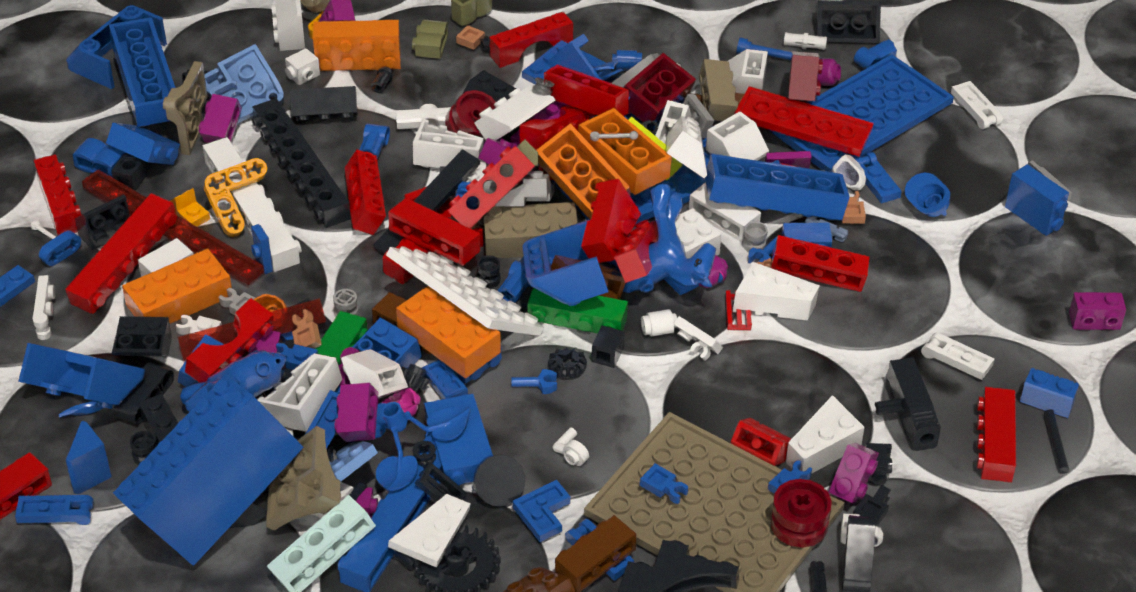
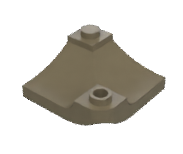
(185, 107)
(304, 484)

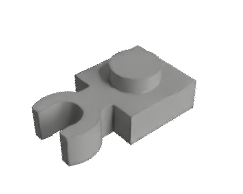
(233, 300)

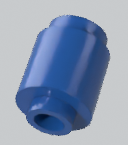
(626, 59)

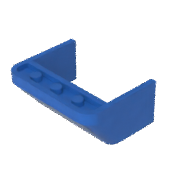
(87, 56)
(568, 283)
(79, 374)

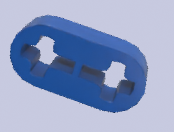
(60, 248)

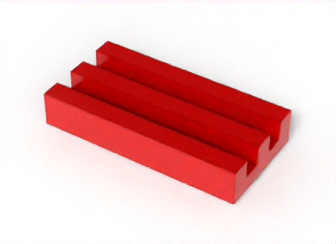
(739, 326)

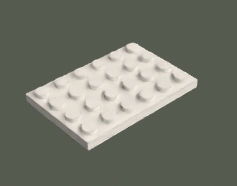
(465, 291)

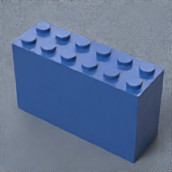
(208, 469)

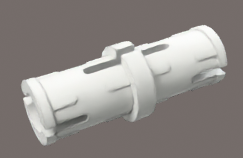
(805, 41)

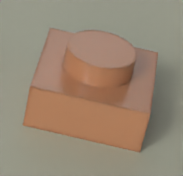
(470, 37)

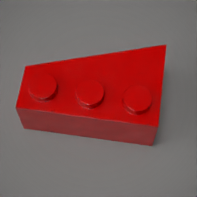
(611, 221)

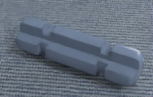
(840, 234)

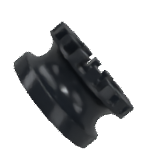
(424, 446)

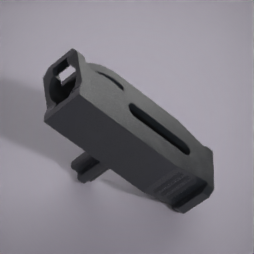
(911, 403)

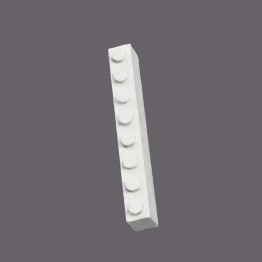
(254, 205)

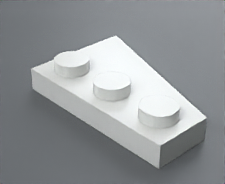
(432, 531)

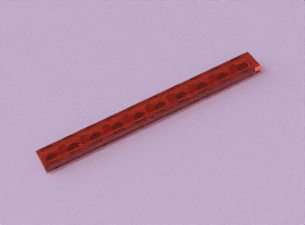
(194, 238)

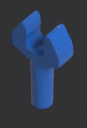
(763, 254)
(540, 381)

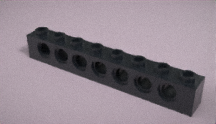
(301, 163)

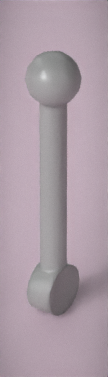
(594, 136)

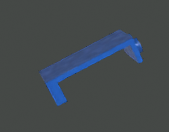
(573, 58)
(464, 453)

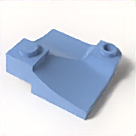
(244, 78)

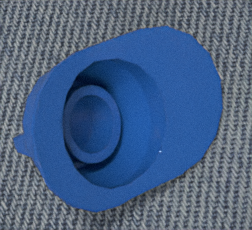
(928, 194)

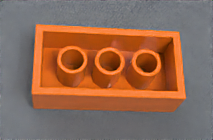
(357, 44)
(636, 161)
(576, 167)
(178, 288)
(448, 331)

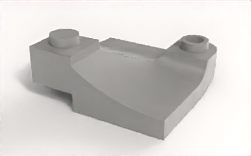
(534, 187)

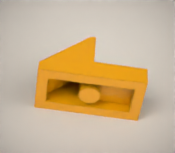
(190, 209)

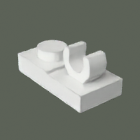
(703, 340)

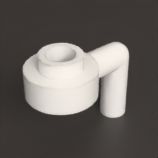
(573, 451)

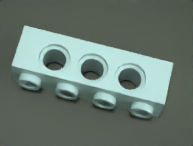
(321, 545)

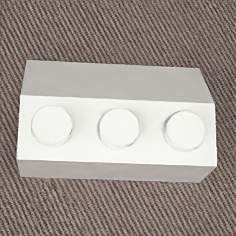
(288, 24)
(511, 112)
(686, 145)

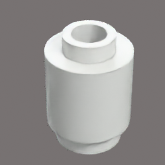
(658, 323)

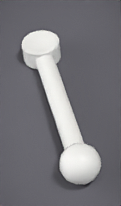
(35, 225)

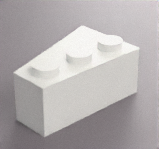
(438, 146)
(775, 292)
(302, 394)
(824, 437)

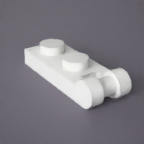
(977, 105)
(43, 307)
(958, 355)

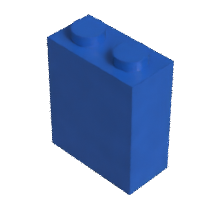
(143, 143)
(1037, 200)

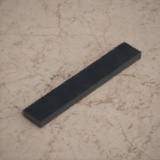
(436, 193)

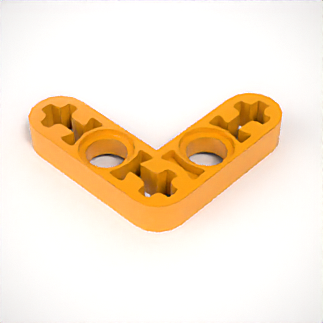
(224, 192)

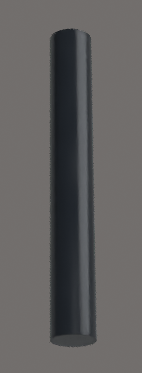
(1056, 441)

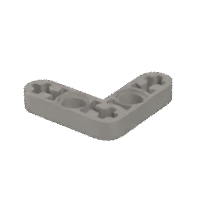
(631, 73)

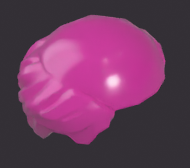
(407, 399)

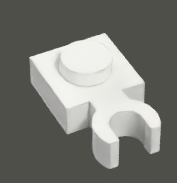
(192, 326)

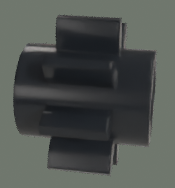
(415, 377)

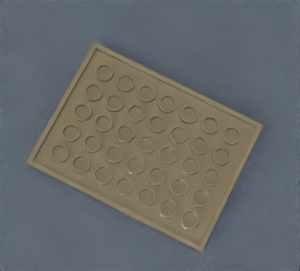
(719, 518)

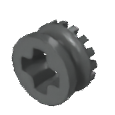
(543, 86)

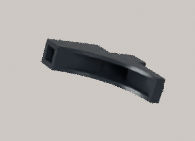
(678, 572)

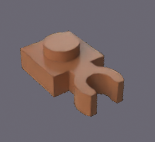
(855, 210)
(307, 331)

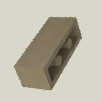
(717, 89)

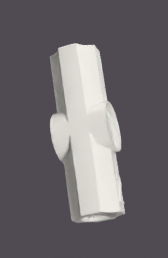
(412, 118)

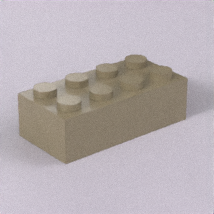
(511, 226)

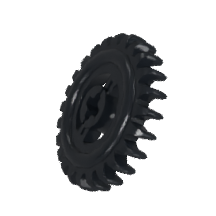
(458, 555)

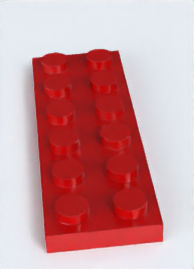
(805, 121)

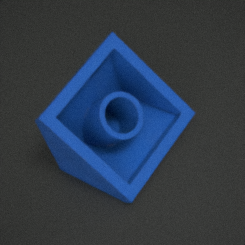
(87, 460)

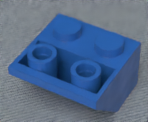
(391, 343)

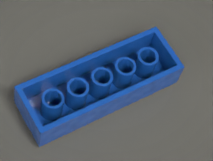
(142, 69)
(776, 187)

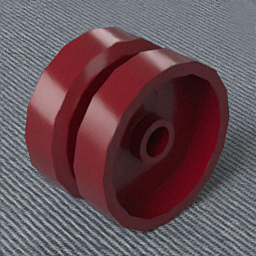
(466, 112)
(801, 513)

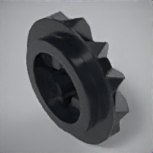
(570, 369)

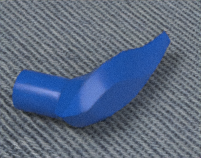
(82, 409)

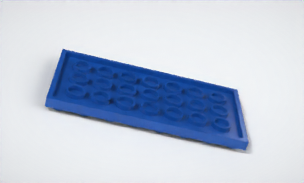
(883, 94)

